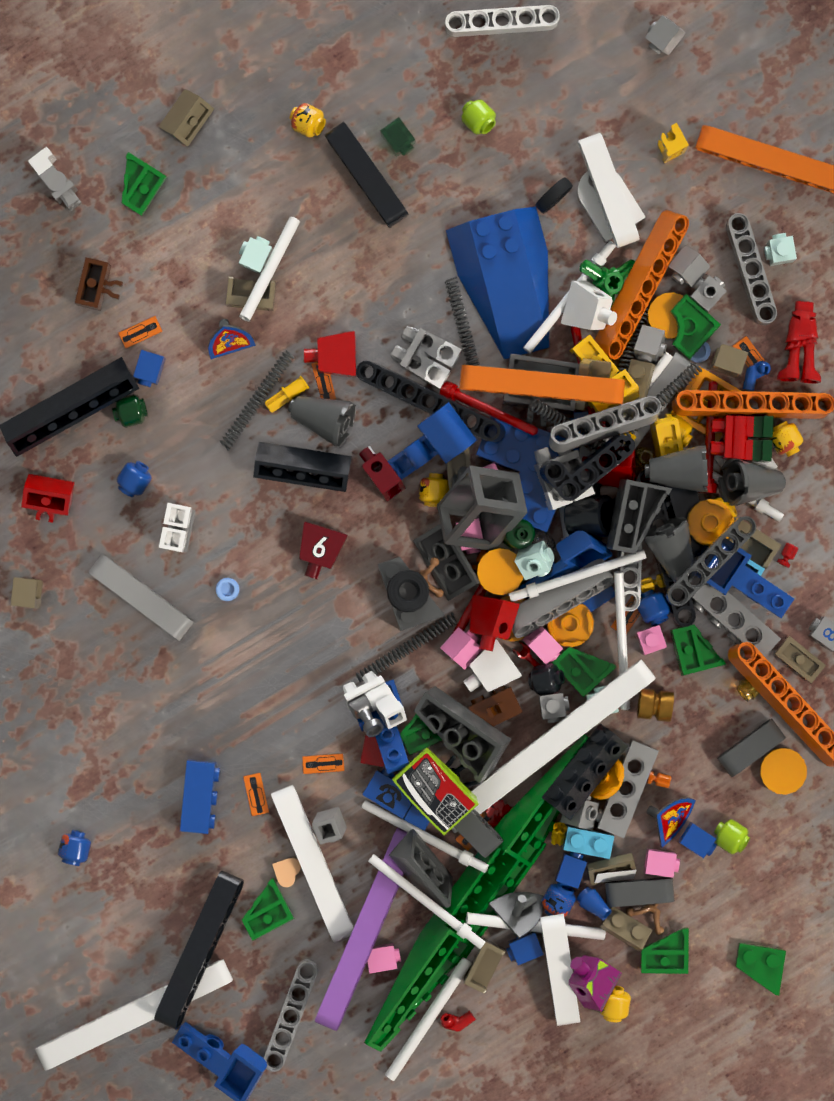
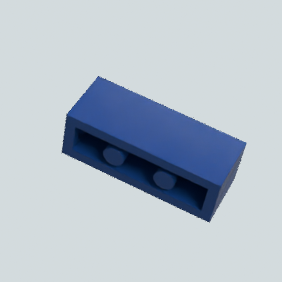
(199, 796)

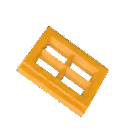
(696, 384)

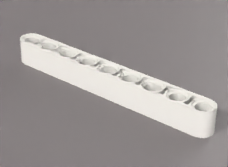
(121, 1020)

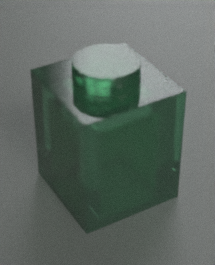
(398, 137)

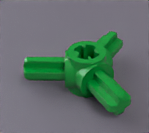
(606, 279)

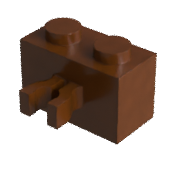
(94, 283)
(497, 707)

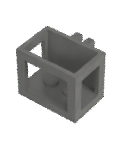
(529, 363)
(483, 494)

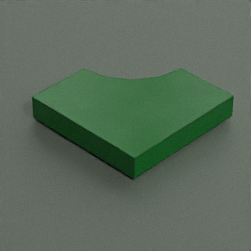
(693, 325)

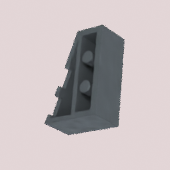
(633, 514)
(408, 592)

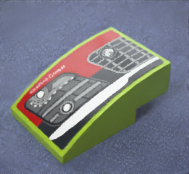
(435, 791)

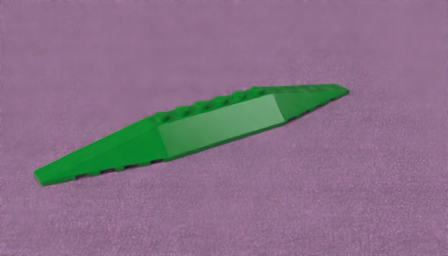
(438, 945)

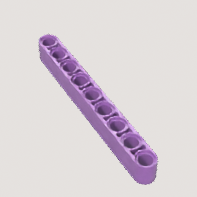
(360, 943)

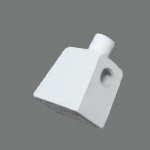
(588, 307)
(492, 669)

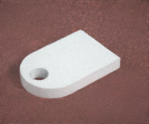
(591, 204)

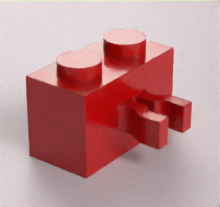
(47, 496)

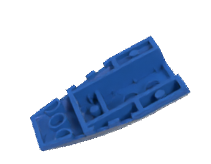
(505, 275)

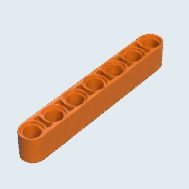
(766, 158)
(642, 282)
(542, 384)
(763, 399)
(779, 699)

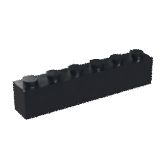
(68, 407)

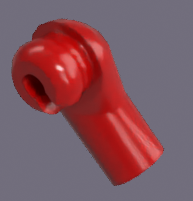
(457, 1023)

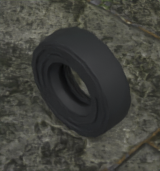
(554, 195)
(420, 584)

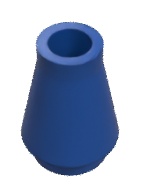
(593, 903)

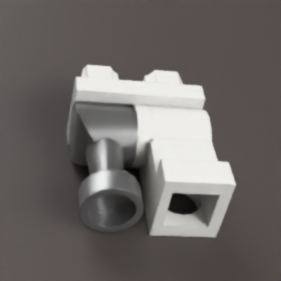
(370, 697)

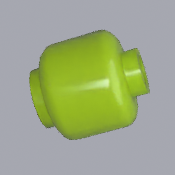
(478, 117)
(731, 836)

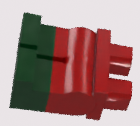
(735, 437)

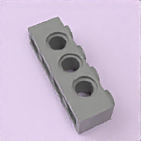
(766, 637)
(619, 824)

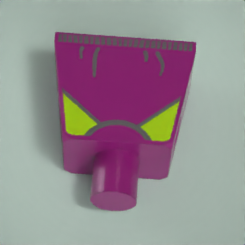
(593, 981)

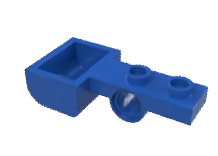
(442, 435)
(575, 552)
(747, 581)
(390, 739)
(235, 1072)

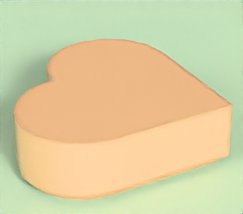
(286, 871)

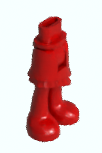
(801, 333)

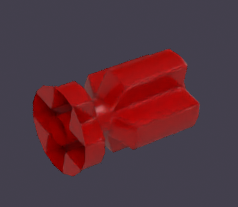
(788, 553)

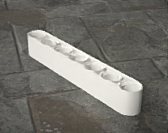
(313, 863)

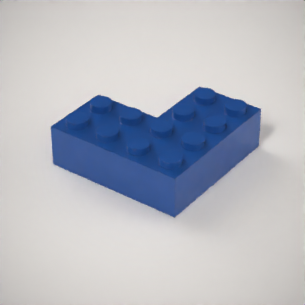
(517, 454)

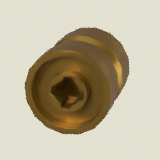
(655, 705)

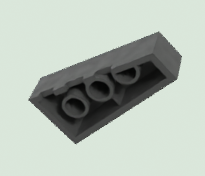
(463, 732)

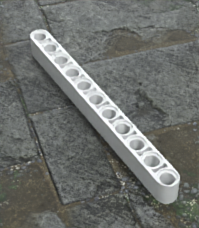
(562, 735)

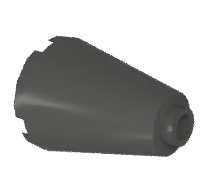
(324, 417)
(680, 469)
(748, 482)
(672, 546)

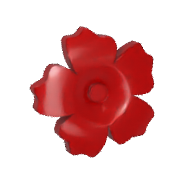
(497, 813)

